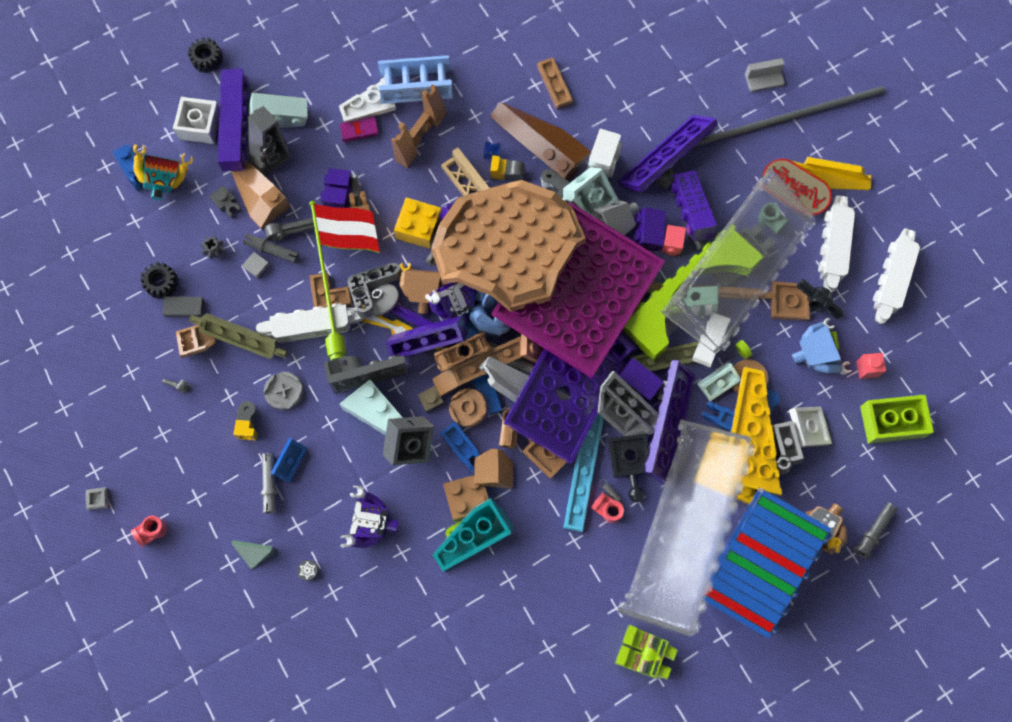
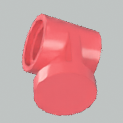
(602, 505)
(143, 533)

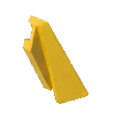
(838, 174)

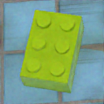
(896, 419)

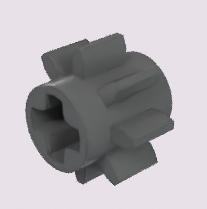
(212, 247)

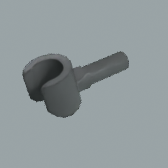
(182, 386)

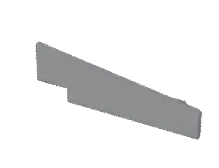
(507, 379)

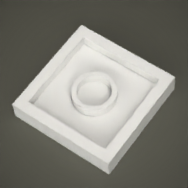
(810, 426)

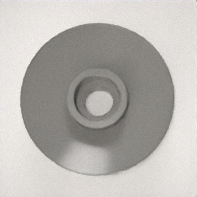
(383, 298)

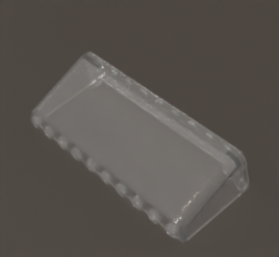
(740, 263)
(689, 529)

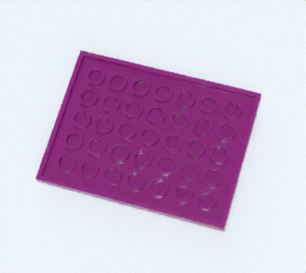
(590, 297)

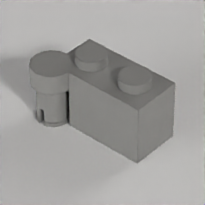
(787, 446)

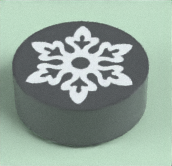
(307, 570)

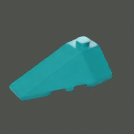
(478, 530)

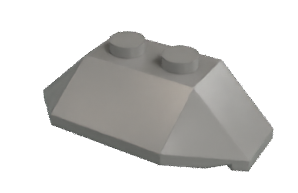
(625, 408)

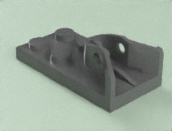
(353, 374)

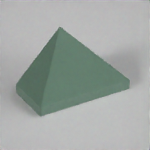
(253, 553)

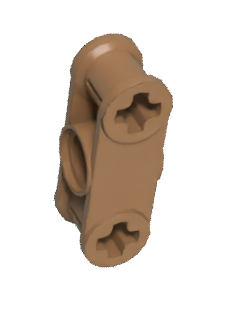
(451, 357)

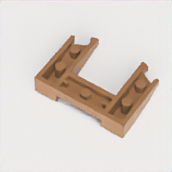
(433, 114)

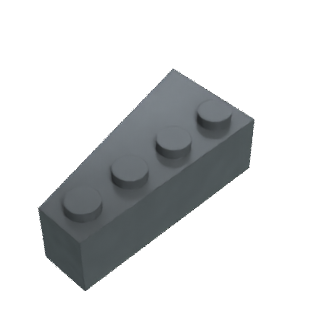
(266, 142)

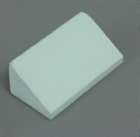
(719, 381)

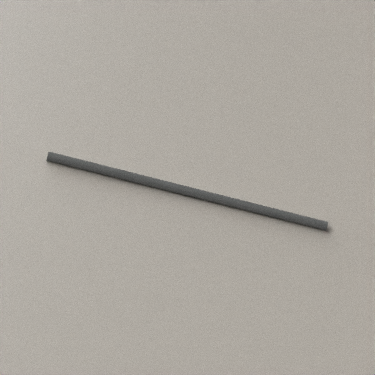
(792, 115)

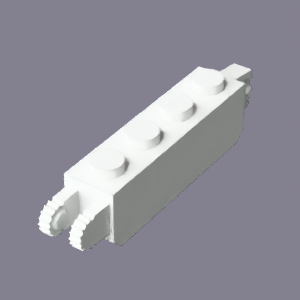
(837, 243)
(896, 276)
(308, 323)

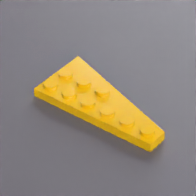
(753, 420)

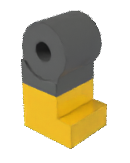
(506, 169)
(245, 420)

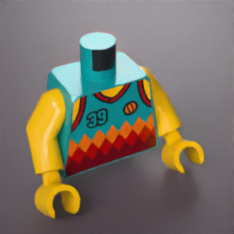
(159, 173)

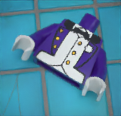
(452, 301)
(369, 521)

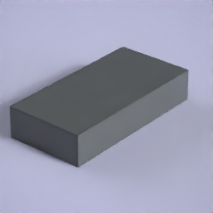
(183, 306)

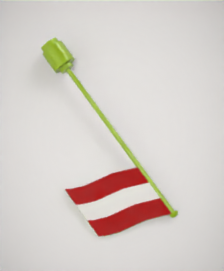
(341, 230)

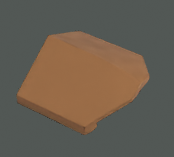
(192, 341)
(494, 469)

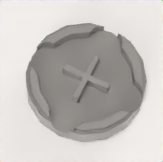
(283, 391)

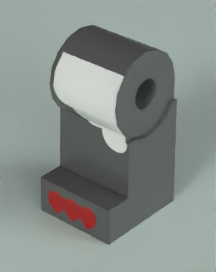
(553, 181)

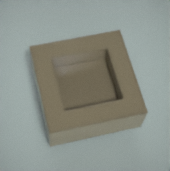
(430, 399)

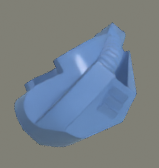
(483, 321)

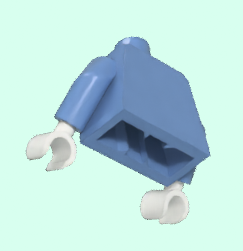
(820, 350)

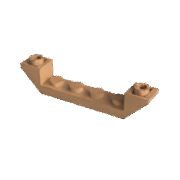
(470, 369)

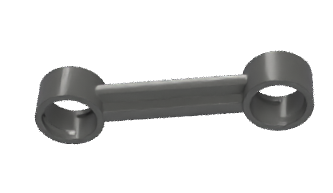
(278, 231)

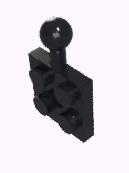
(622, 467)

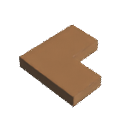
(338, 295)

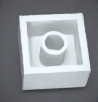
(197, 120)
(605, 152)

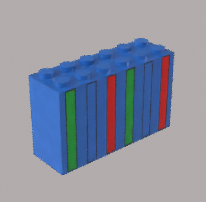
(766, 562)

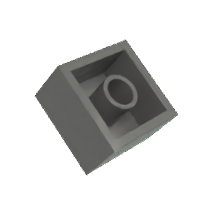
(408, 440)

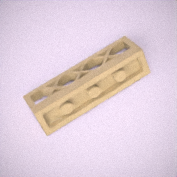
(468, 172)

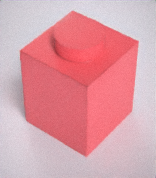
(673, 240)
(871, 365)

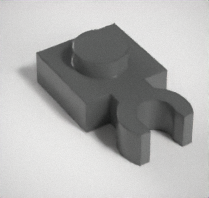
(224, 200)

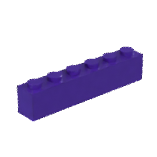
(232, 120)

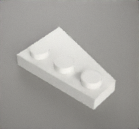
(365, 105)

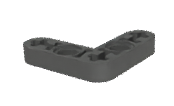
(366, 283)

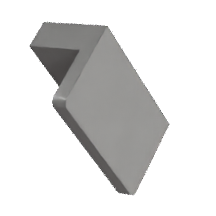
(765, 75)

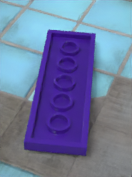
(667, 153)
(671, 412)

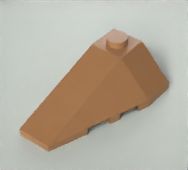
(259, 195)

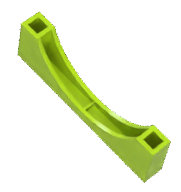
(647, 324)

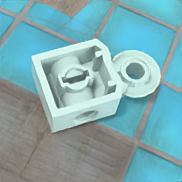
(590, 191)

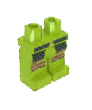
(651, 655)

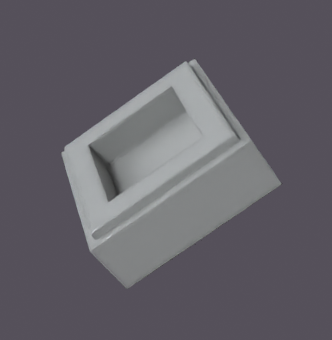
(255, 265)
(97, 498)

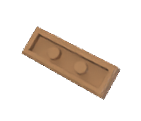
(554, 83)

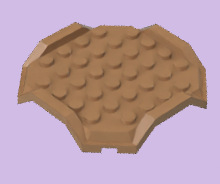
(508, 242)

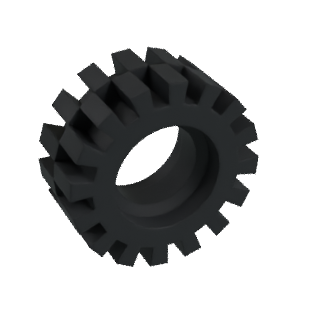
(204, 46)
(154, 271)

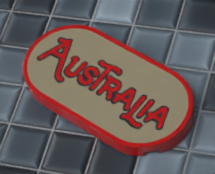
(807, 187)

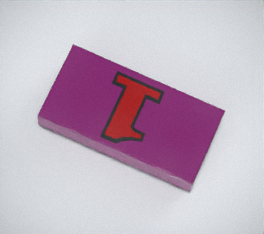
(358, 129)

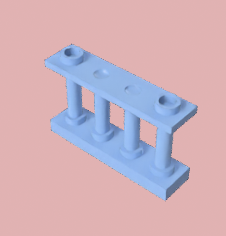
(413, 91)

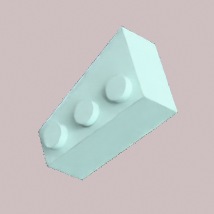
(285, 109)
(370, 407)

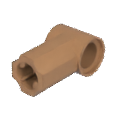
(508, 436)

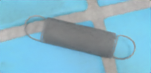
(611, 492)

